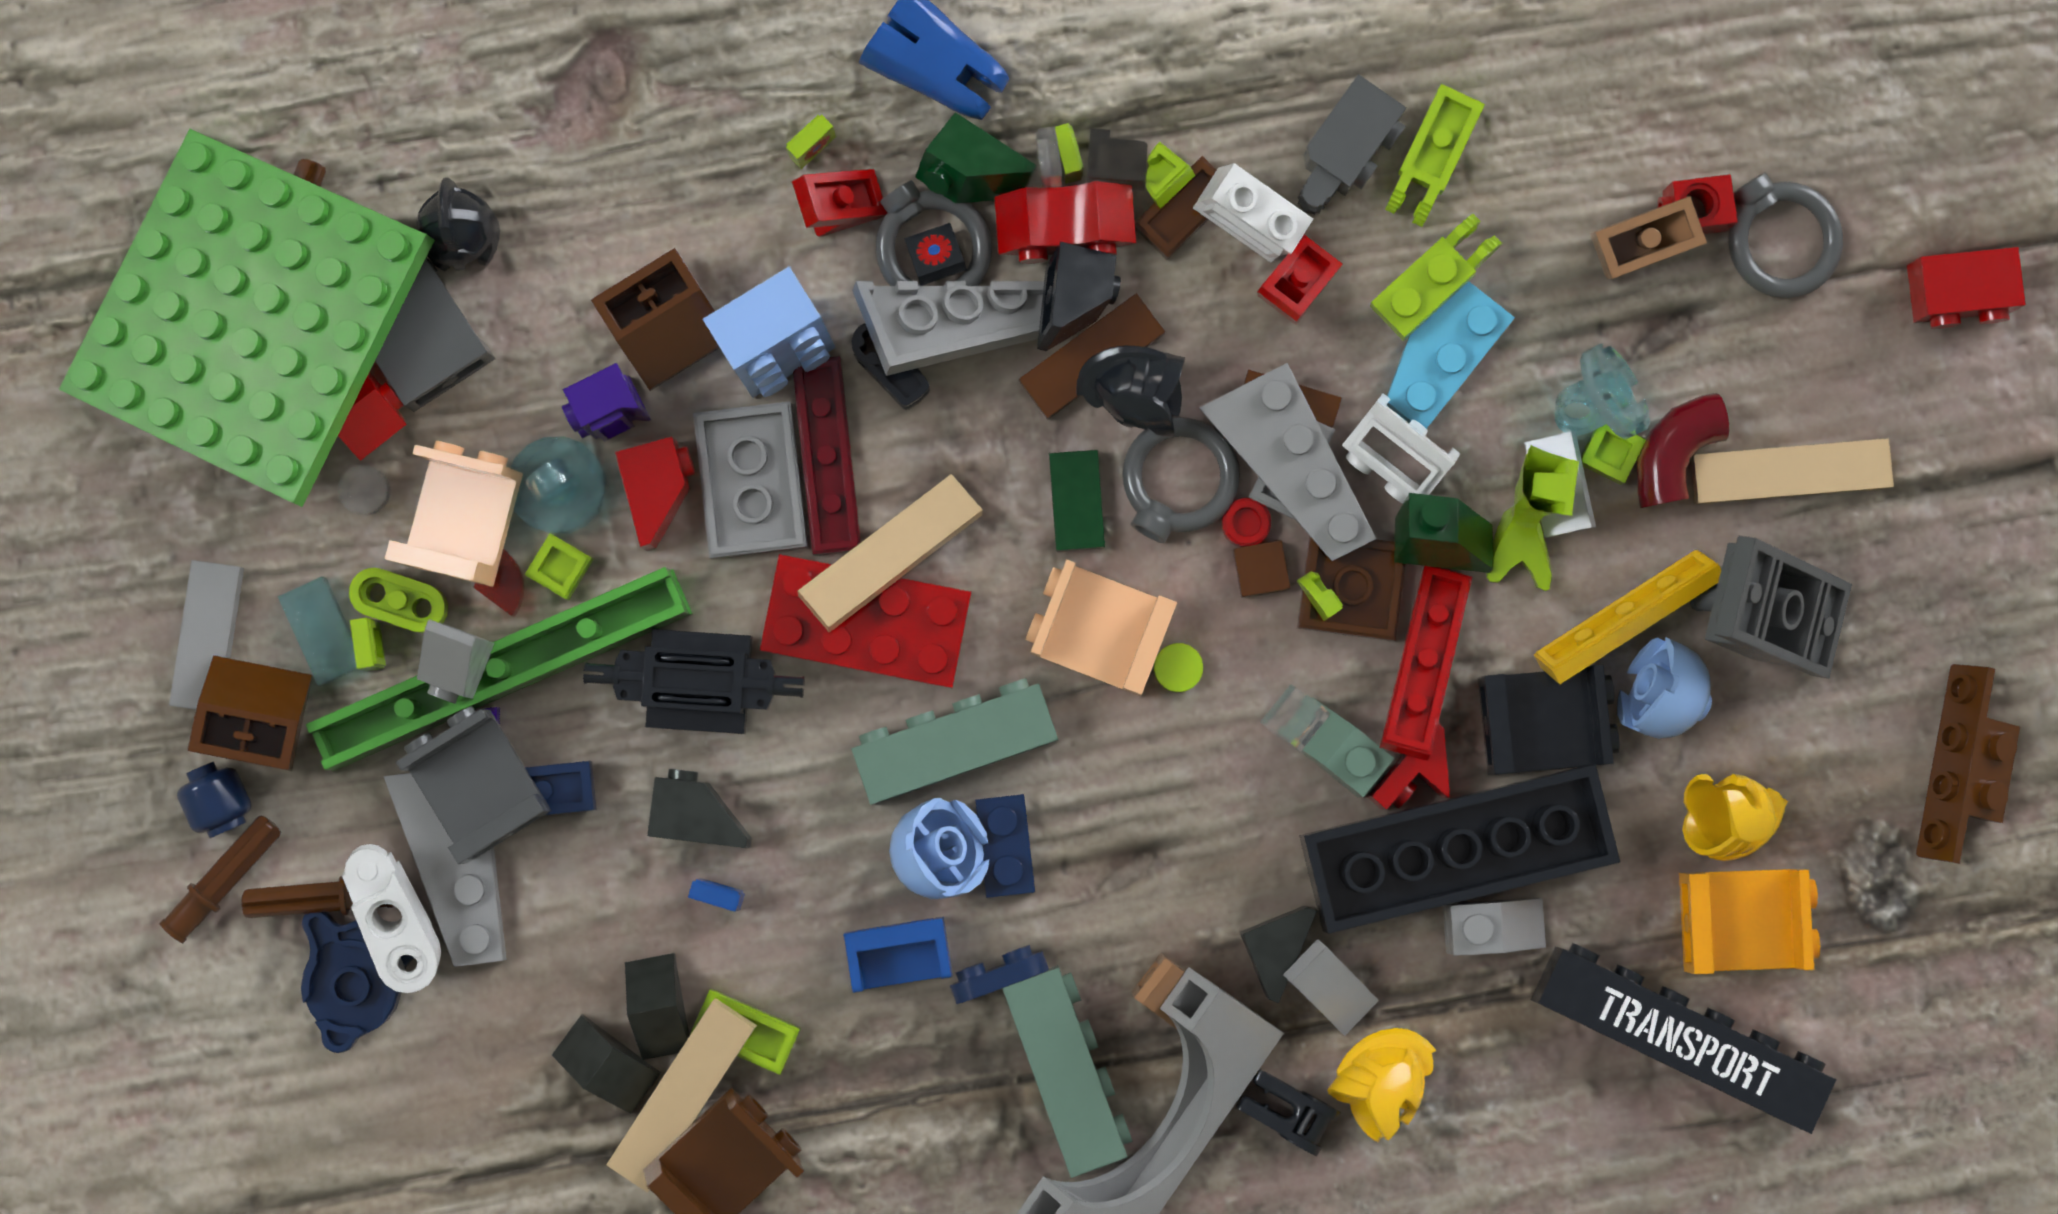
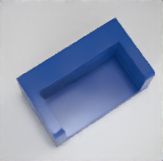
(898, 954)

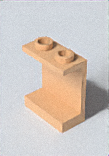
(460, 515)
(1100, 627)

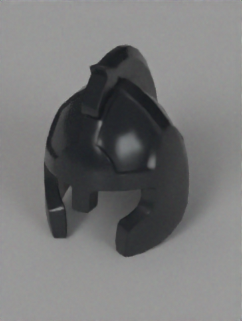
(460, 226)
(1134, 386)

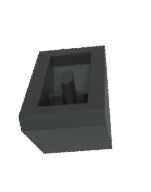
(1276, 946)
(656, 1006)
(605, 1065)

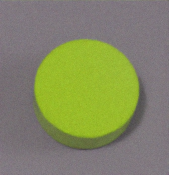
(1178, 667)

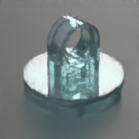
(1608, 395)
(559, 485)

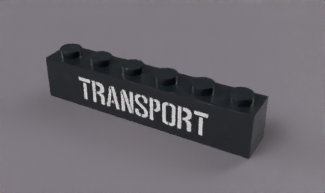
(1683, 1038)

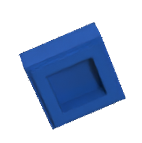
(716, 894)

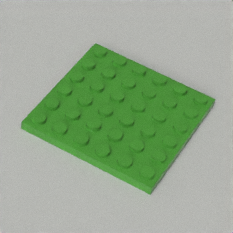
(247, 316)

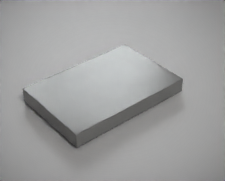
(750, 480)

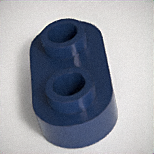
(978, 981)

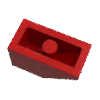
(655, 485)

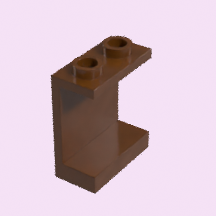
(723, 1159)

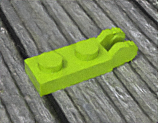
(1436, 149)
(1431, 280)

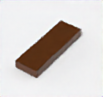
(1055, 379)

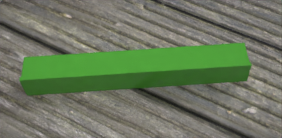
(512, 665)

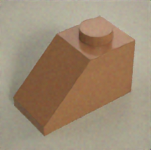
(1648, 238)
(1157, 985)

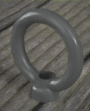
(1757, 197)
(907, 203)
(1157, 519)

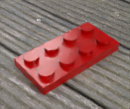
(902, 633)

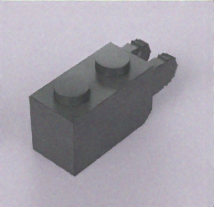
(1347, 143)

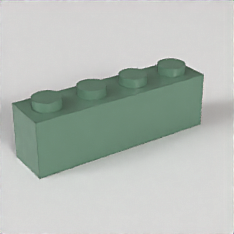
(954, 743)
(1065, 1071)

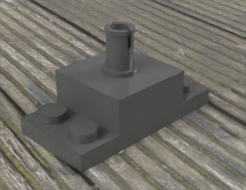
(1775, 608)

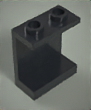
(1546, 724)

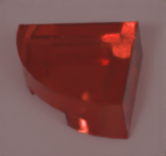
(508, 585)

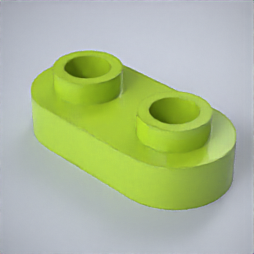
(400, 599)

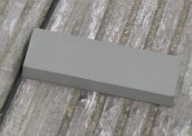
(205, 627)

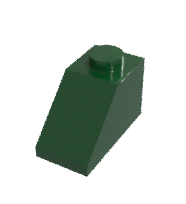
(971, 164)
(1442, 534)

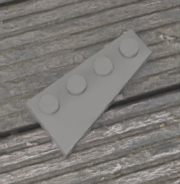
(941, 323)
(1287, 450)
(460, 894)

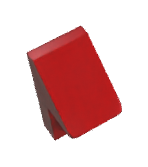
(838, 199)
(1299, 279)
(1397, 783)

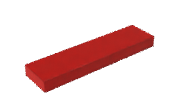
(1426, 662)

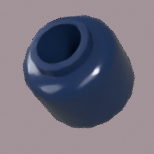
(214, 799)

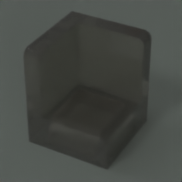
(1116, 160)

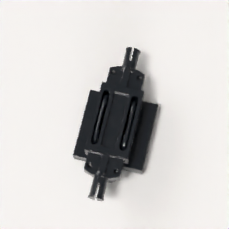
(695, 681)

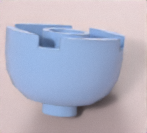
(1667, 692)
(939, 849)

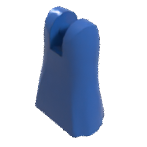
(933, 57)

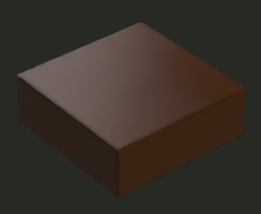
(1261, 569)

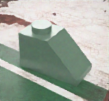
(1347, 754)

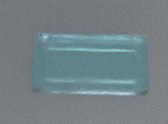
(320, 630)

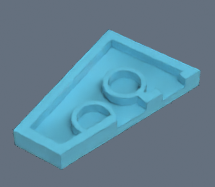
(1445, 353)

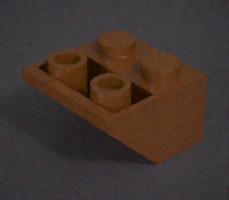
(659, 319)
(250, 713)

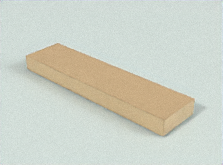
(1791, 471)
(890, 553)
(682, 1090)

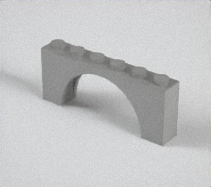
(1221, 1054)

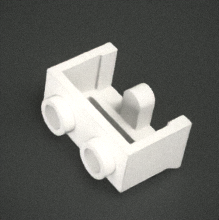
(1252, 212)
(1410, 438)

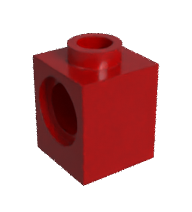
(1714, 193)

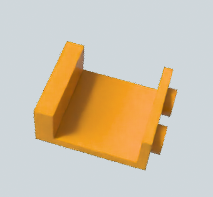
(1748, 920)

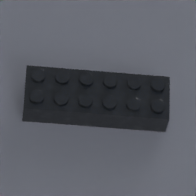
(1459, 848)

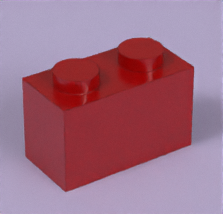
(1966, 286)

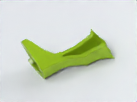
(1543, 489)

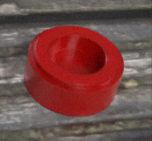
(1246, 522)

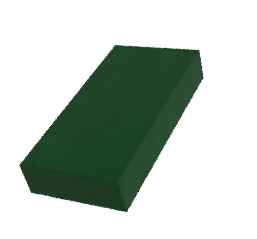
(1076, 500)

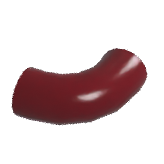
(1673, 443)

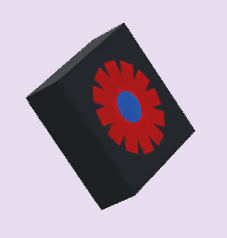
(935, 254)

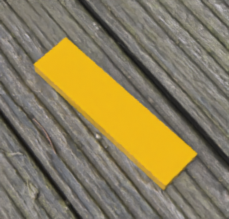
(1628, 616)

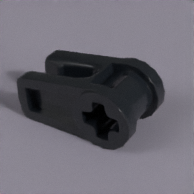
(905, 388)
(1291, 1126)

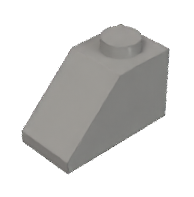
(452, 661)
(1494, 926)

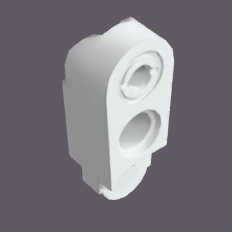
(377, 880)

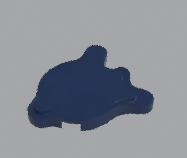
(343, 983)

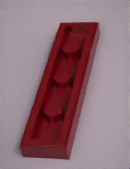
(827, 458)

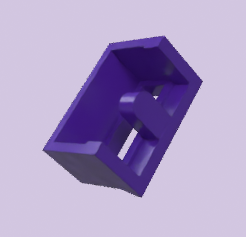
(604, 404)

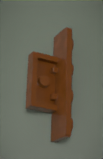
(1968, 766)

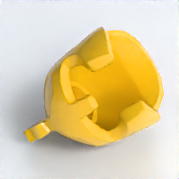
(1731, 816)
(1383, 1076)

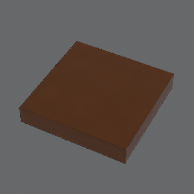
(1365, 584)

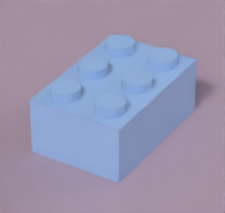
(771, 333)

